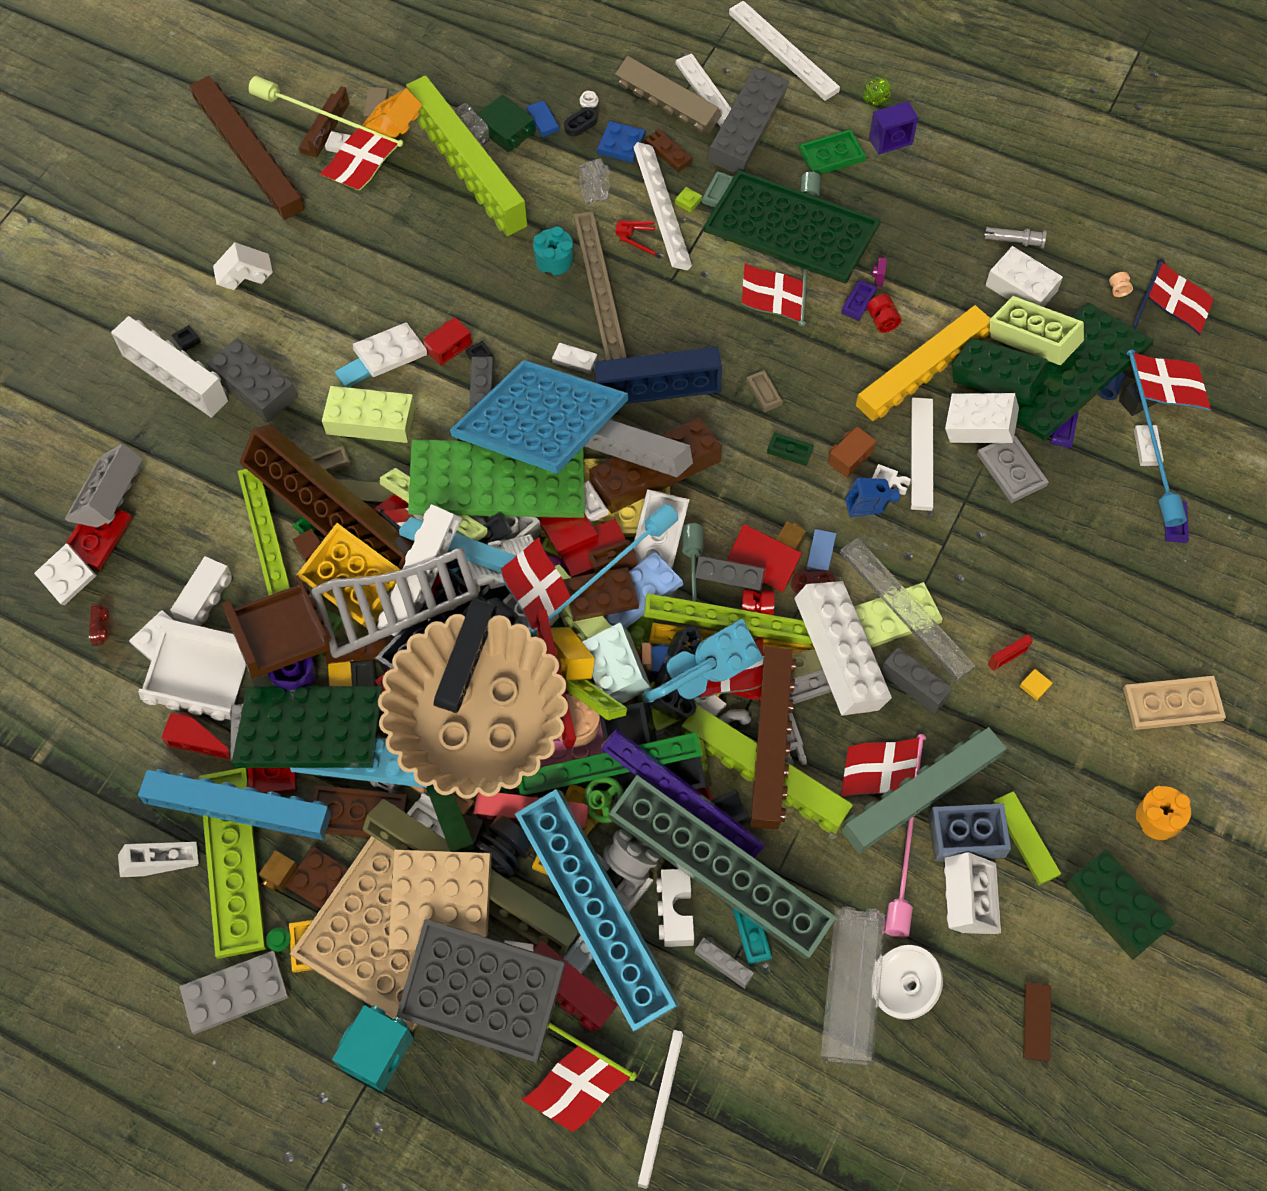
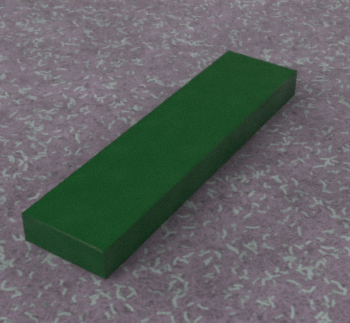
(451, 821)

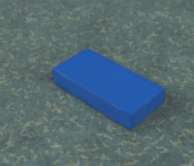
(543, 118)

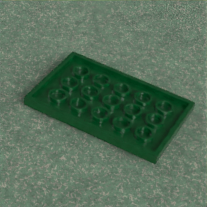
(308, 727)

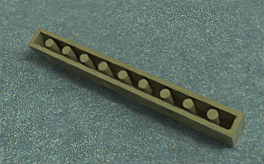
(506, 900)

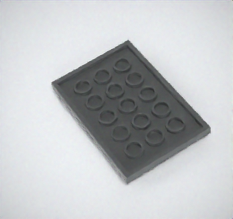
(481, 990)

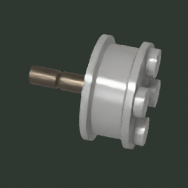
(629, 858)

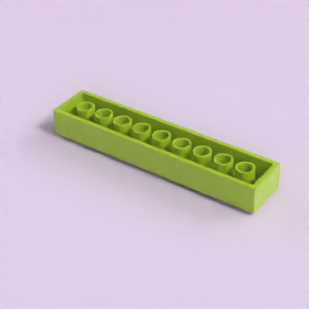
(468, 158)

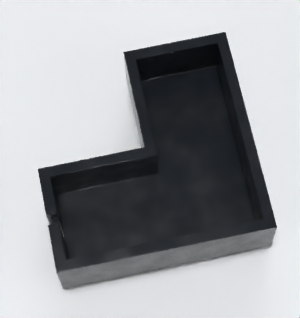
(640, 728)

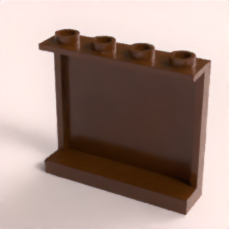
(278, 629)

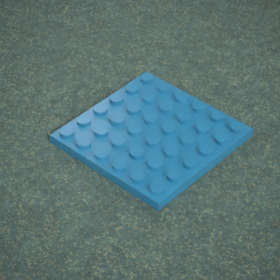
(539, 416)

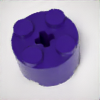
(295, 675)

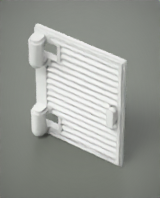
(485, 576)

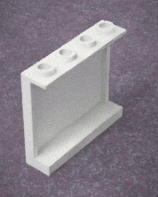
(194, 670)

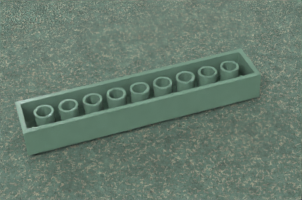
(722, 867)

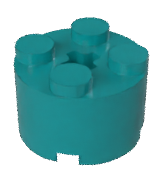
(553, 251)

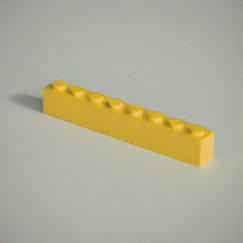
(922, 364)

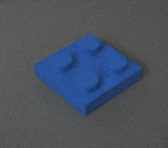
(619, 141)

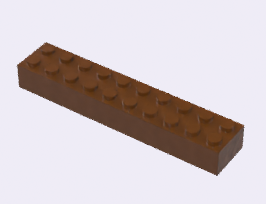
(318, 494)

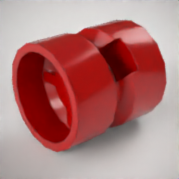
(884, 313)
(758, 602)

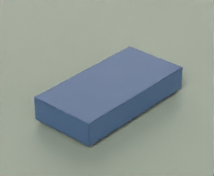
(821, 550)

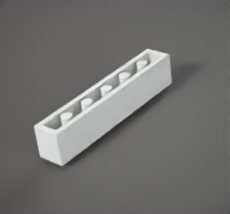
(430, 542)

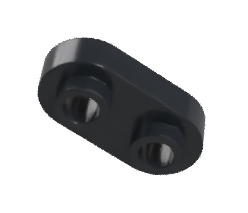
(580, 121)

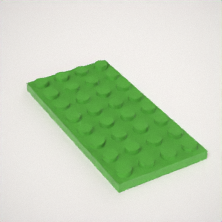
(487, 483)

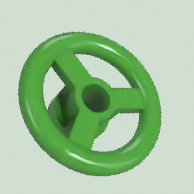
(593, 798)

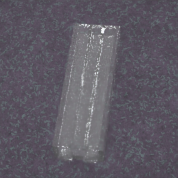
(853, 987)

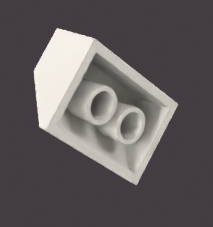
(972, 894)

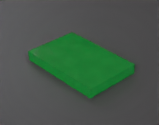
(832, 152)

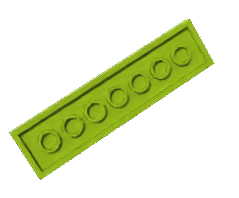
(233, 879)

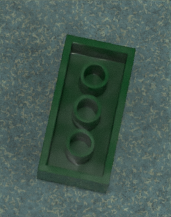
(1000, 370)
(1119, 904)

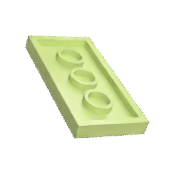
(884, 625)

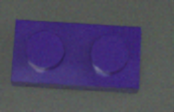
(858, 300)

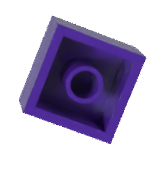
(893, 127)

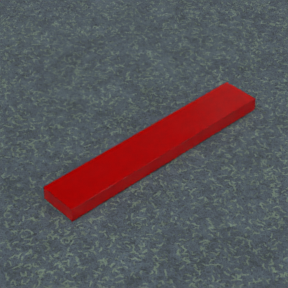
(545, 634)

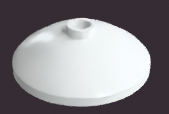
(901, 970)

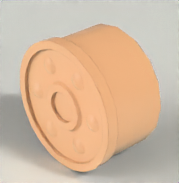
(585, 721)

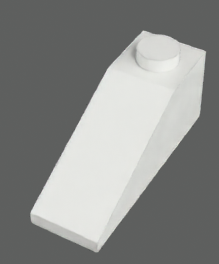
(156, 858)

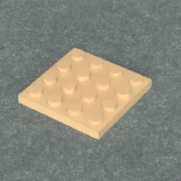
(439, 888)

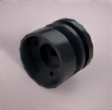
(506, 843)

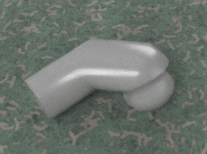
(736, 714)

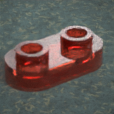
(810, 577)
(97, 630)

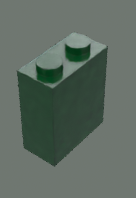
(507, 123)

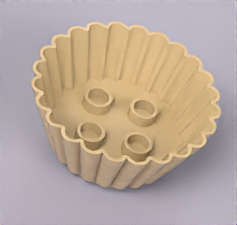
(503, 720)

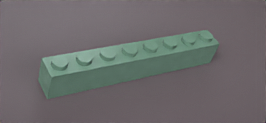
(923, 790)

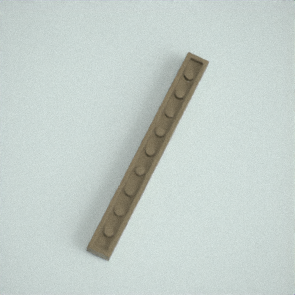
(599, 286)

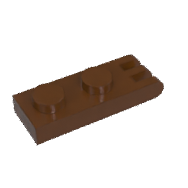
(668, 150)

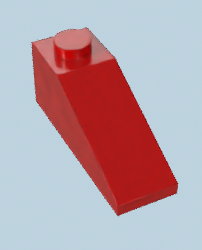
(187, 734)

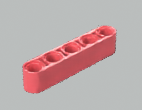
(510, 804)

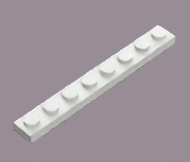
(784, 50)
(662, 206)

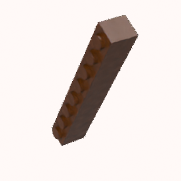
(771, 739)

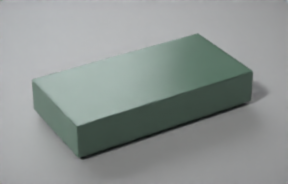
(716, 189)

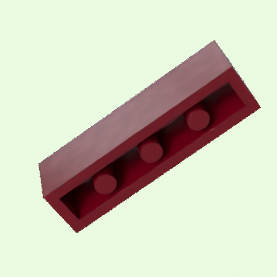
(580, 995)

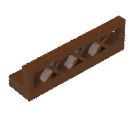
(323, 125)

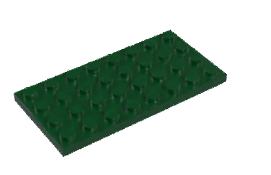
(792, 226)
(1083, 372)

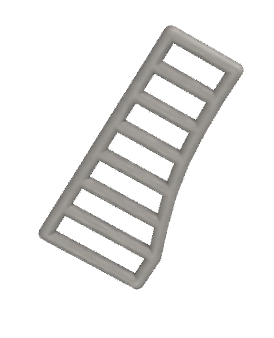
(379, 580)

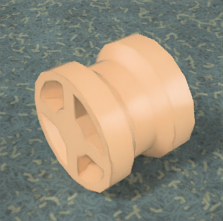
(1121, 284)

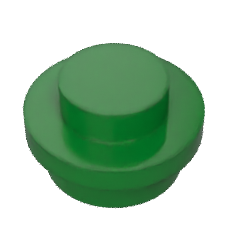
(278, 939)

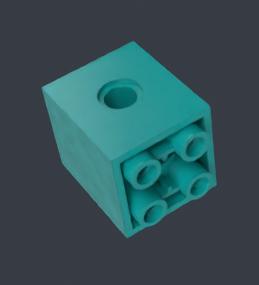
(373, 1047)

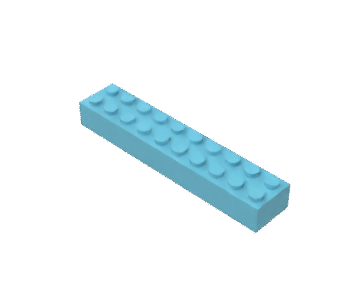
(597, 910)

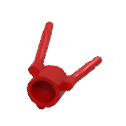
(626, 228)

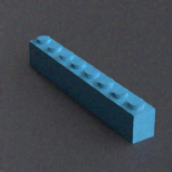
(235, 804)

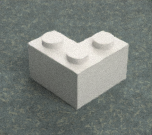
(242, 263)

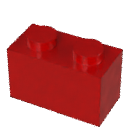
(447, 341)

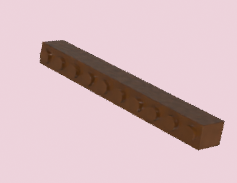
(246, 147)

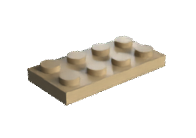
(1174, 702)

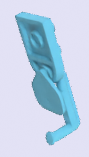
(727, 654)

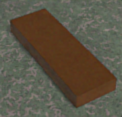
(1037, 1022)

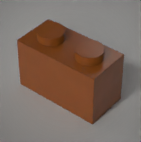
(851, 452)

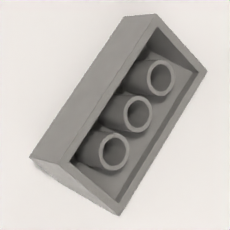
(105, 487)

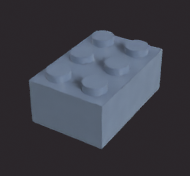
(969, 829)

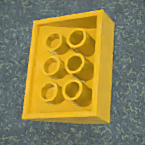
(346, 556)

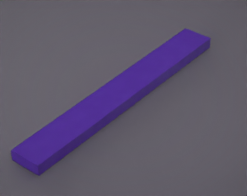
(667, 782)

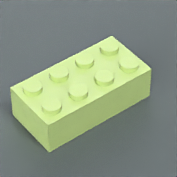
(1037, 330)
(368, 414)

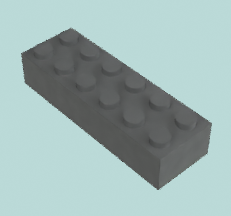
(747, 120)

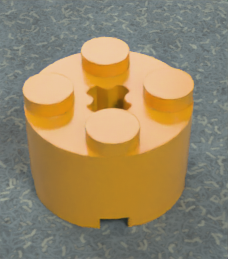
(1167, 801)

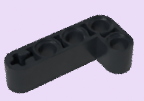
(672, 702)

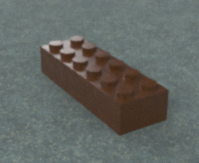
(625, 482)

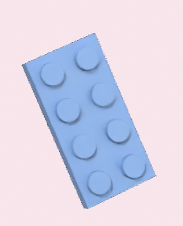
(649, 577)

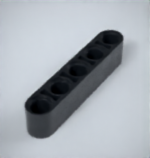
(464, 656)

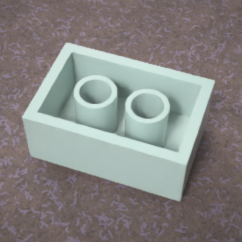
(617, 664)

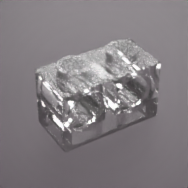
(474, 123)
(594, 181)

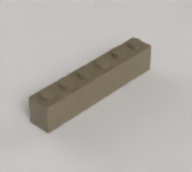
(668, 95)

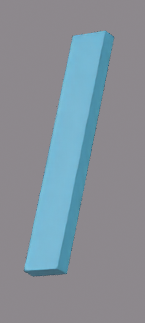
(475, 551)

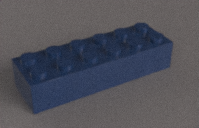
(663, 374)

